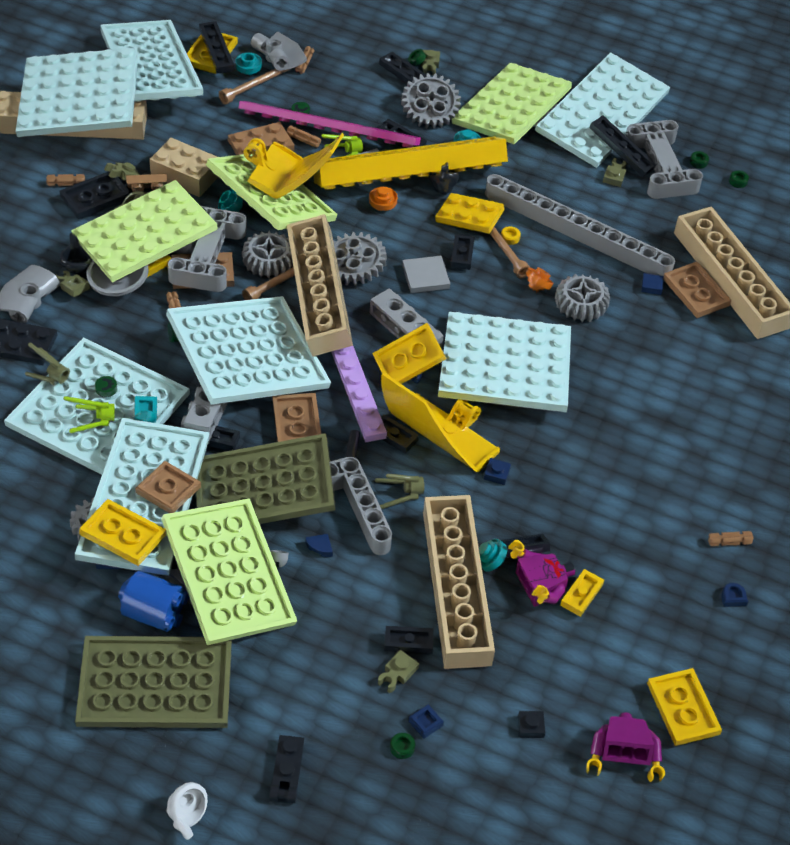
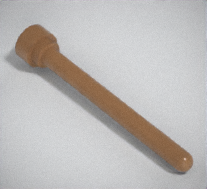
(227, 95)
(520, 267)
(255, 292)

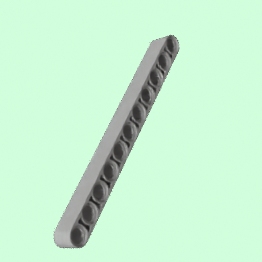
(578, 226)

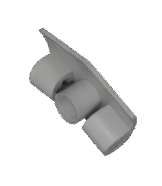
(279, 50)
(25, 291)

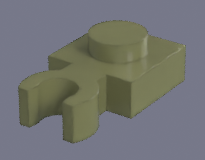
(431, 61)
(121, 170)
(615, 173)
(74, 284)
(400, 669)

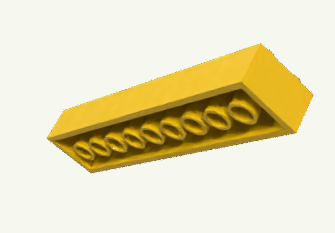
(411, 161)

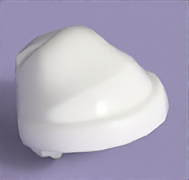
(187, 807)

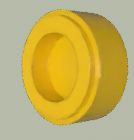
(511, 235)

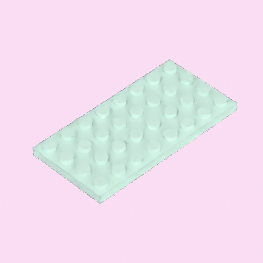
(162, 60)
(611, 90)
(133, 457)

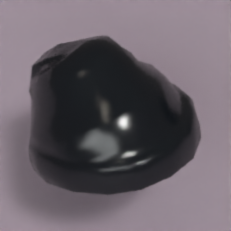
(445, 180)
(75, 257)

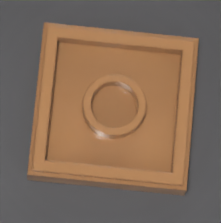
(168, 487)

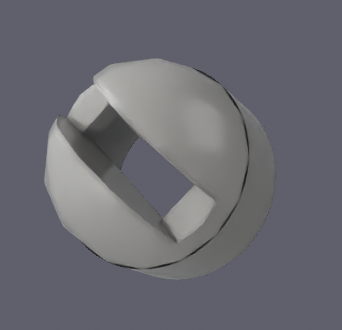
(280, 556)

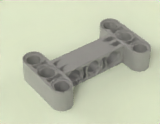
(669, 176)
(200, 269)

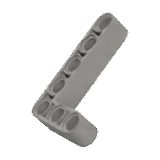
(349, 475)

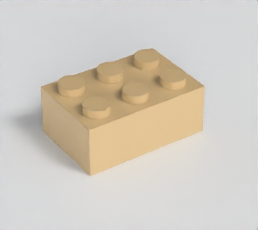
(184, 165)

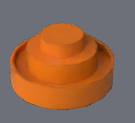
(383, 198)
(539, 279)

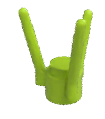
(353, 145)
(104, 411)

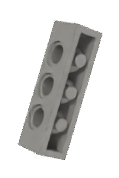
(398, 315)
(203, 415)

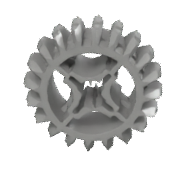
(256, 253)
(582, 297)

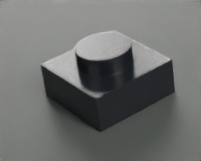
(531, 724)

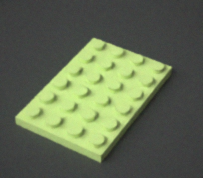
(512, 103)
(280, 212)
(144, 230)
(228, 571)

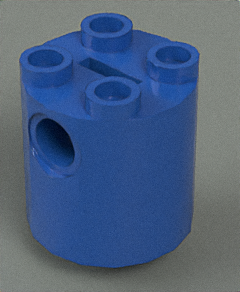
(153, 601)

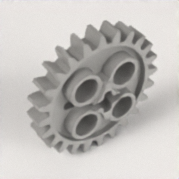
(430, 100)
(359, 257)

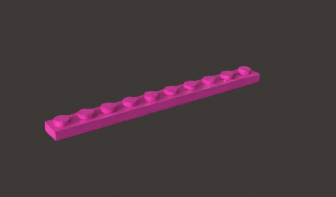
(335, 125)

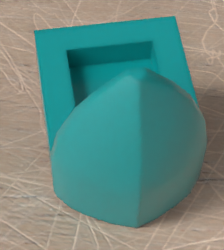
(145, 408)

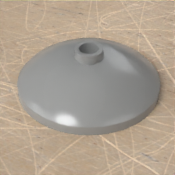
(122, 286)

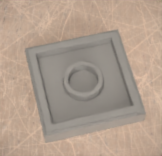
(426, 274)

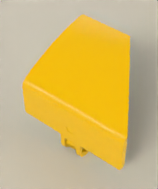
(281, 169)
(445, 430)

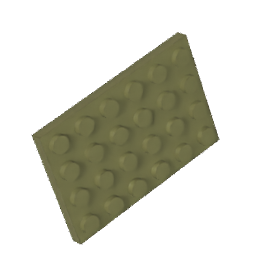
(278, 477)
(154, 682)

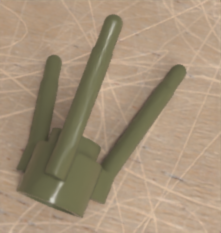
(56, 371)
(412, 484)

